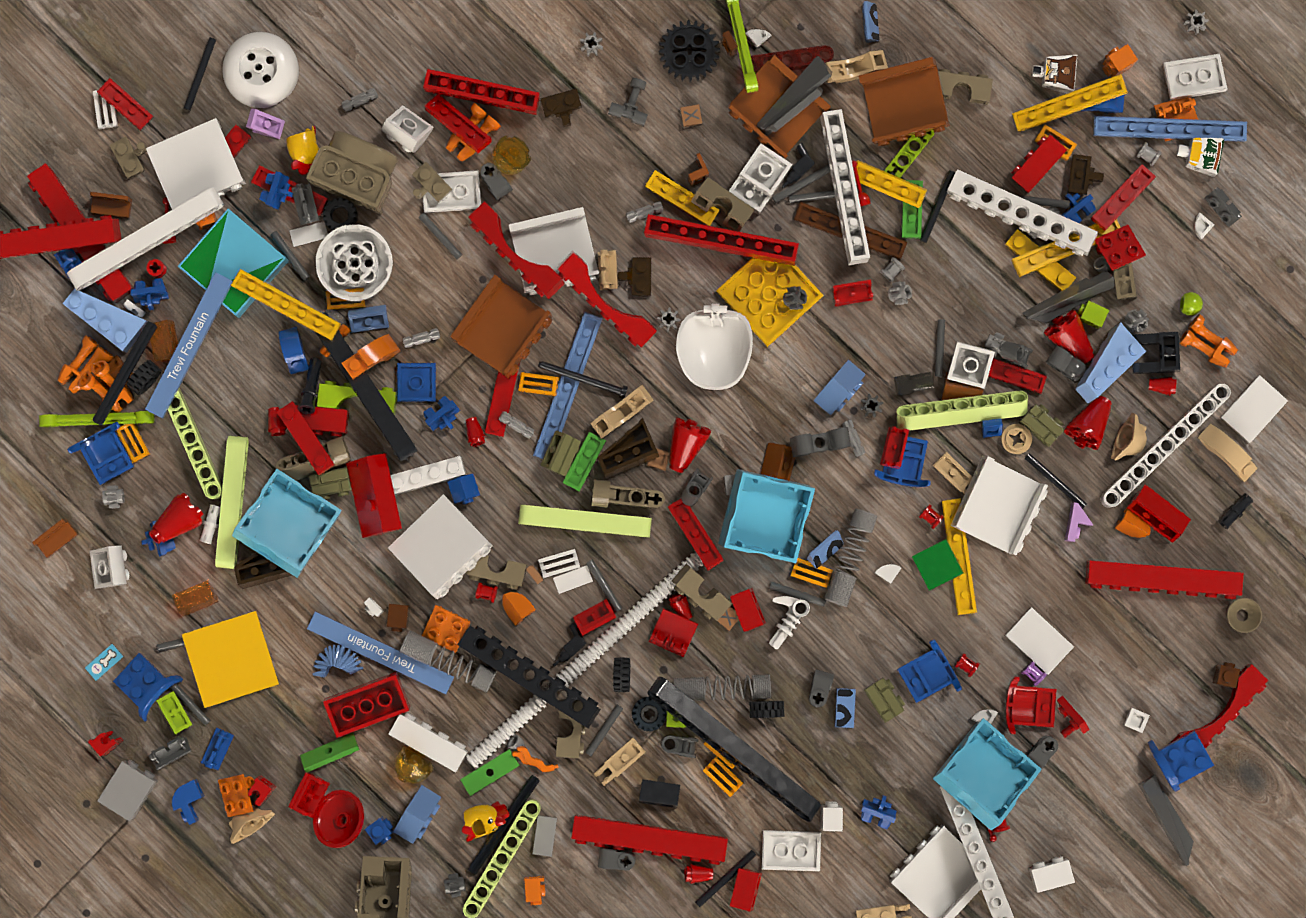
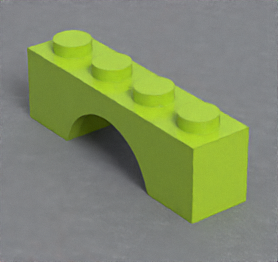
(333, 396)

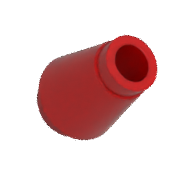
(1163, 385)
(275, 424)
(475, 434)
(680, 605)
(697, 874)

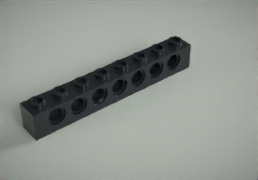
(470, 643)

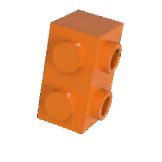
(1119, 61)

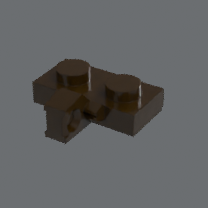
(561, 105)
(1082, 174)
(638, 276)

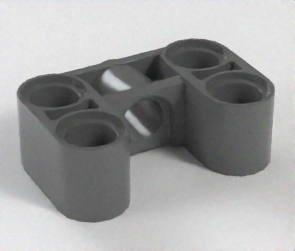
(831, 441)

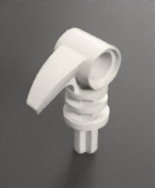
(791, 620)

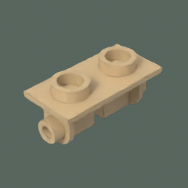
(607, 269)

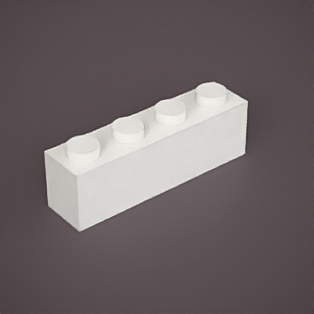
(428, 475)
(428, 742)

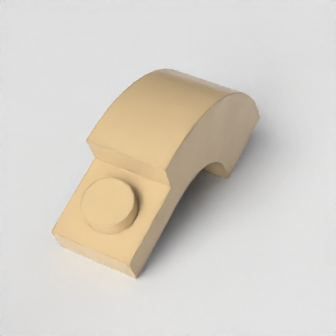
(851, 68)
(622, 412)
(1228, 451)

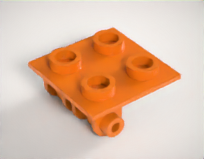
(1177, 109)
(445, 628)
(235, 794)

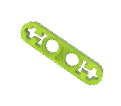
(910, 154)

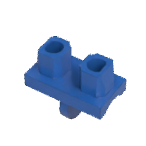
(278, 190)
(1084, 204)
(67, 259)
(149, 295)
(443, 416)
(162, 548)
(880, 809)

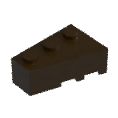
(629, 451)
(257, 571)

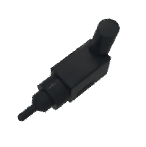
(801, 166)
(572, 646)

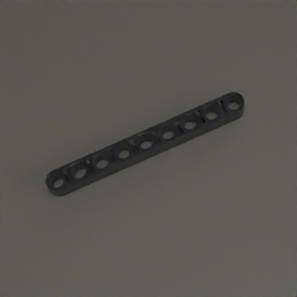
(371, 399)

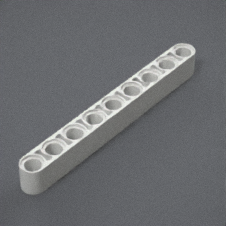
(145, 239)
(1172, 439)

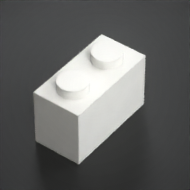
(831, 816)
(1052, 874)

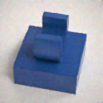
(992, 428)

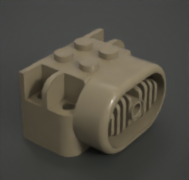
(354, 171)
(384, 888)

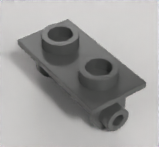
(305, 203)
(1228, 213)
(175, 750)

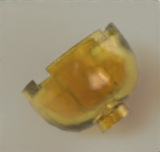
(510, 155)
(411, 766)

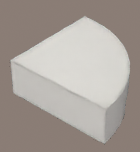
(758, 36)
(1202, 225)
(135, 309)
(888, 572)
(987, 714)

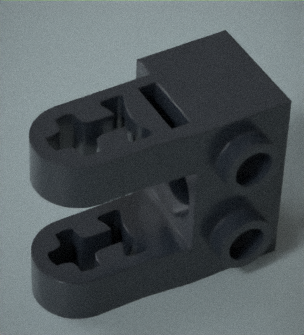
(1168, 349)

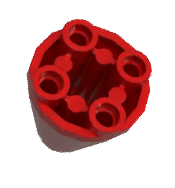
(1070, 335)
(1090, 424)
(686, 443)
(176, 519)

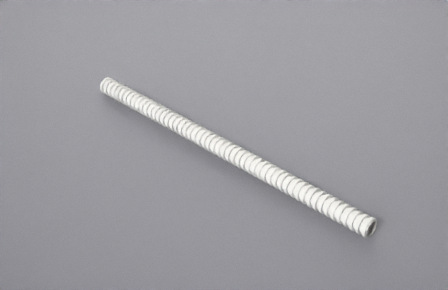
(581, 663)

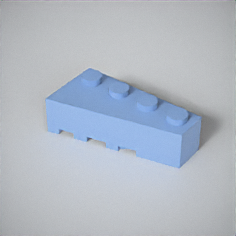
(108, 320)
(1112, 360)

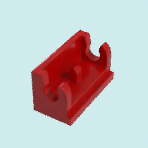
(852, 293)
(894, 447)
(748, 609)
(594, 617)
(103, 744)
(263, 788)
(309, 795)
(745, 889)

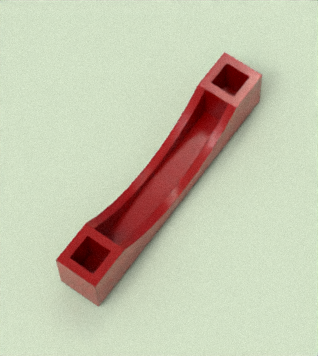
(542, 276)
(635, 326)
(1248, 684)

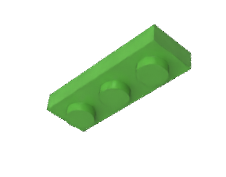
(911, 217)
(584, 461)

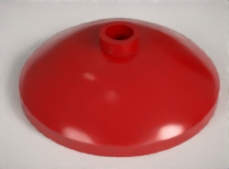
(331, 815)

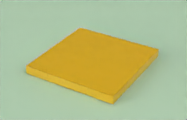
(758, 295)
(230, 659)

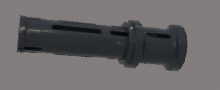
(309, 393)

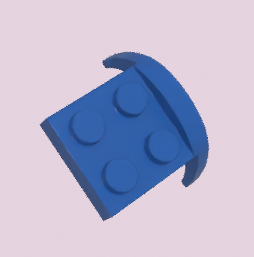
(104, 454)
(911, 468)
(928, 673)
(144, 683)
(1181, 759)

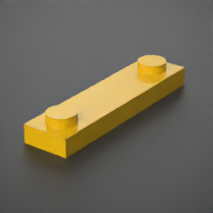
(890, 184)
(679, 197)
(1054, 273)

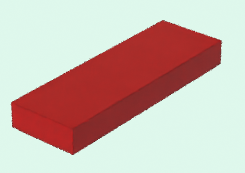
(125, 104)
(1017, 376)

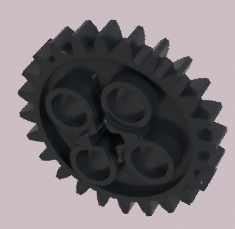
(688, 34)

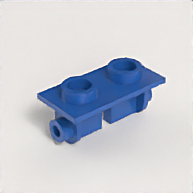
(217, 749)

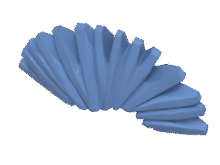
(337, 658)

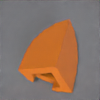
(1133, 525)
(517, 607)

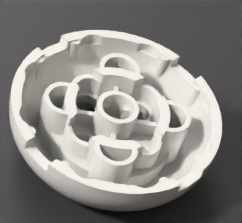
(255, 91)
(337, 248)

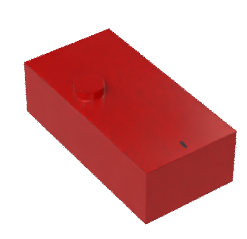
(374, 495)
(366, 704)

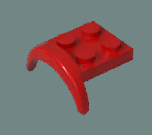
(1029, 706)

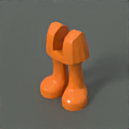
(488, 125)
(88, 346)
(1215, 356)
(101, 370)

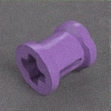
(1033, 673)

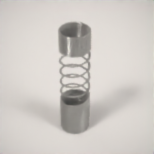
(842, 582)
(423, 650)
(696, 687)

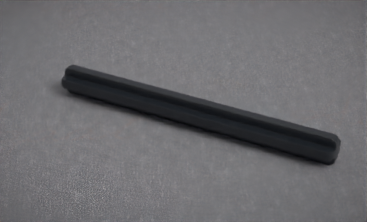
(124, 373)
(497, 835)

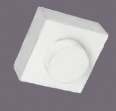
(373, 608)
(1136, 720)

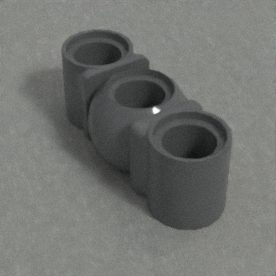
(1067, 364)

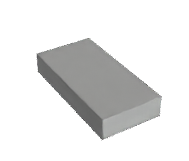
(544, 835)

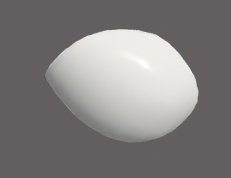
(714, 347)

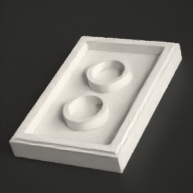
(1194, 77)
(464, 193)
(1254, 409)
(1039, 641)
(791, 850)

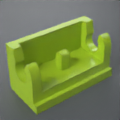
(174, 713)

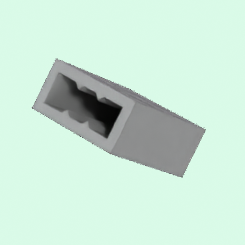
(128, 790)

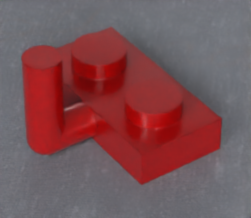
(1076, 721)

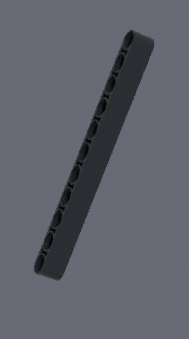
(734, 749)

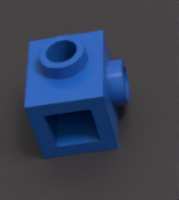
(463, 489)
(380, 830)

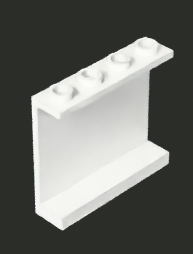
(195, 163)
(552, 239)
(999, 506)
(440, 547)
(938, 876)

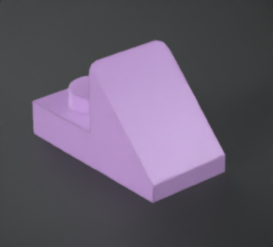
(265, 124)
(1076, 517)

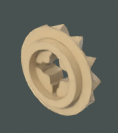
(1025, 436)

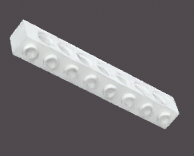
(963, 180)
(845, 187)
(978, 858)

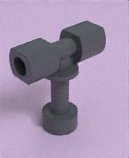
(629, 109)

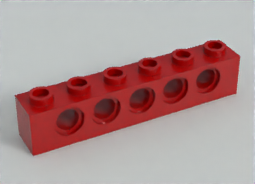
(481, 91)

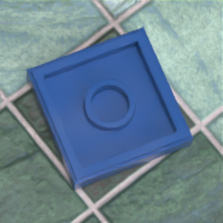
(416, 382)

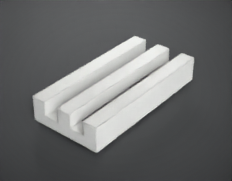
(105, 111)
(543, 568)

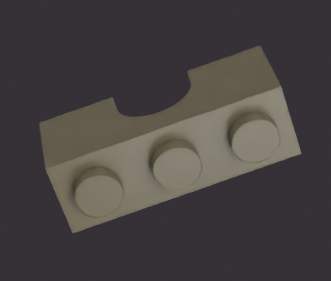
(978, 87)
(713, 194)
(512, 575)
(713, 603)
(571, 745)

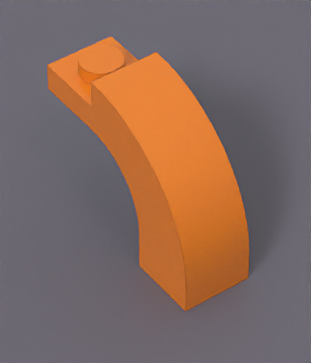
(376, 351)

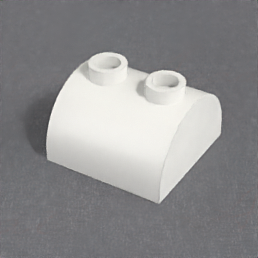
(407, 129)
(970, 364)
(109, 567)

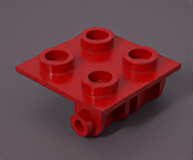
(1119, 247)
(673, 632)

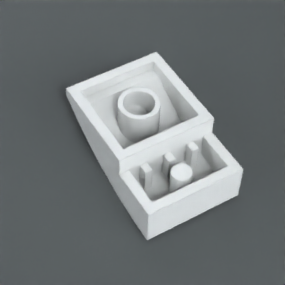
(760, 178)

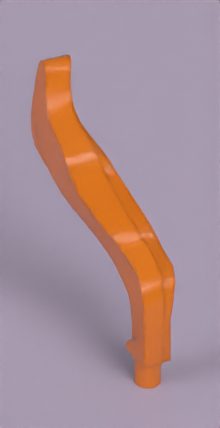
(525, 757)

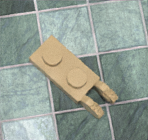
(953, 472)
(621, 760)
(883, 911)

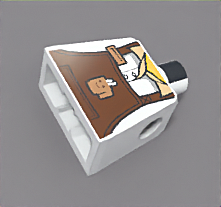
(1057, 73)

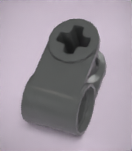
(497, 183)
(1015, 353)
(697, 485)
(821, 684)
(681, 745)
(1039, 754)
(611, 859)

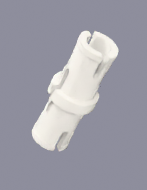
(210, 524)

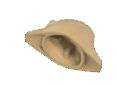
(1130, 438)
(248, 823)

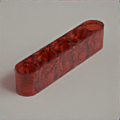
(795, 55)

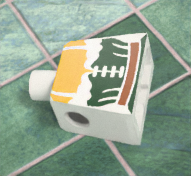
(1202, 155)

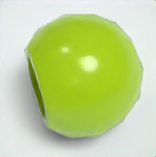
(1191, 304)

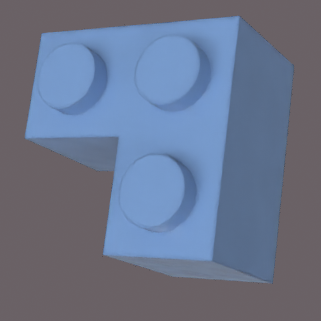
(840, 387)
(418, 815)

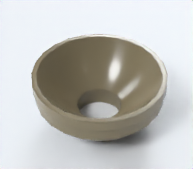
(1253, 619)

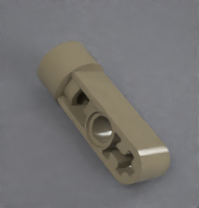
(299, 467)
(605, 494)

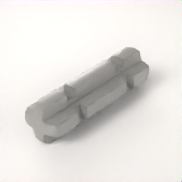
(359, 99)
(644, 211)
(421, 338)
(516, 424)
(854, 438)

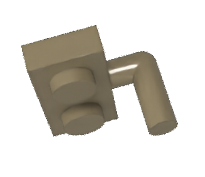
(128, 156)
(431, 183)

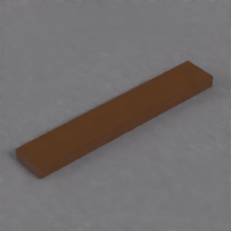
(831, 224)

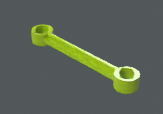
(743, 49)
(138, 417)

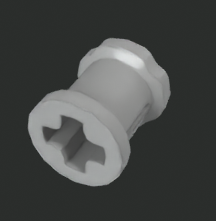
(1148, 154)
(892, 269)

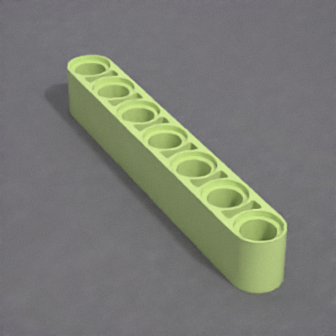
(962, 410)
(191, 448)
(231, 501)
(584, 521)
(498, 867)

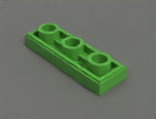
(329, 752)
(479, 778)

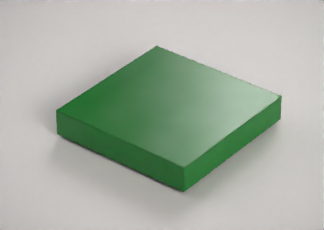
(937, 564)

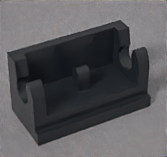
(659, 793)

